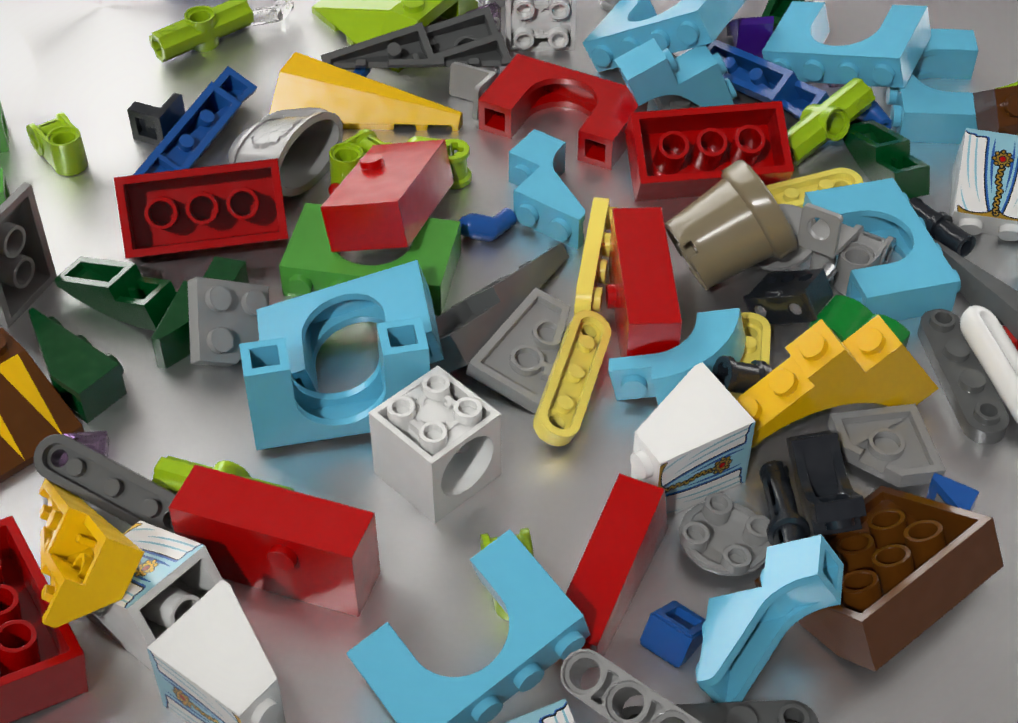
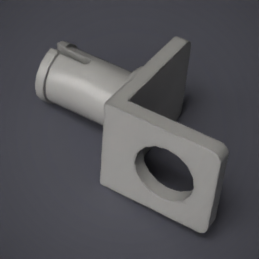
(471, 82)
(825, 237)

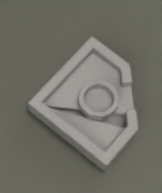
(222, 318)
(888, 444)

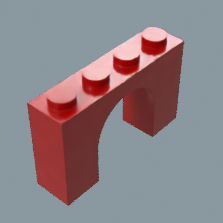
(536, 85)

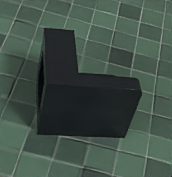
(154, 123)

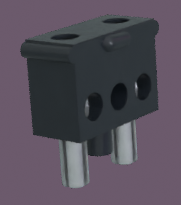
(792, 295)

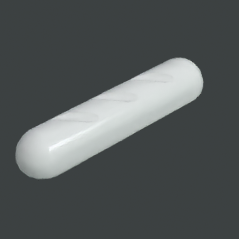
(994, 352)

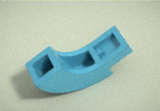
(659, 373)

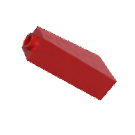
(618, 557)

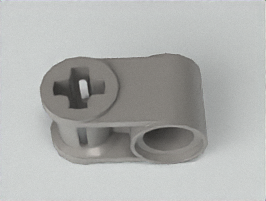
(862, 252)

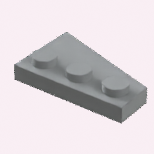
(523, 350)

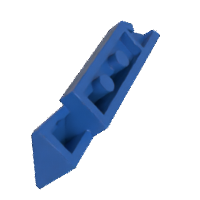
(766, 79)
(200, 124)

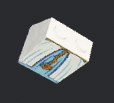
(986, 184)
(694, 442)
(164, 587)
(214, 665)

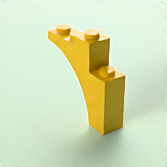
(834, 373)

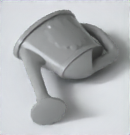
(298, 140)

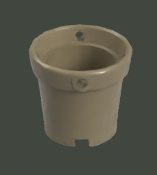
(731, 227)

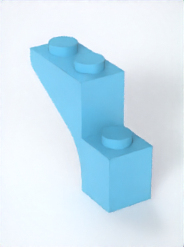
(692, 75)
(541, 195)
(749, 624)

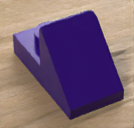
(751, 33)

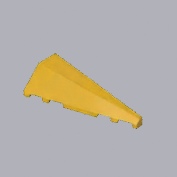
(354, 98)
(83, 556)

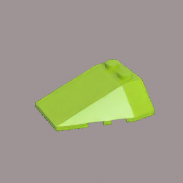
(372, 18)

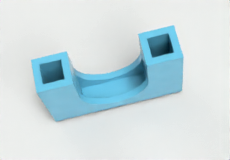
(678, 28)
(880, 60)
(933, 114)
(900, 288)
(375, 298)
(290, 414)
(541, 631)

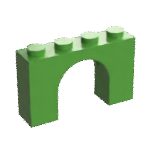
(312, 266)

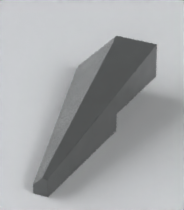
(462, 39)
(985, 290)
(477, 318)

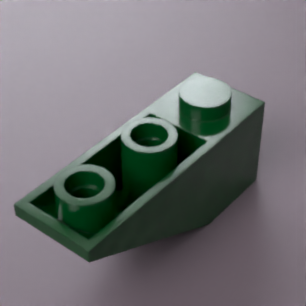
(77, 370)

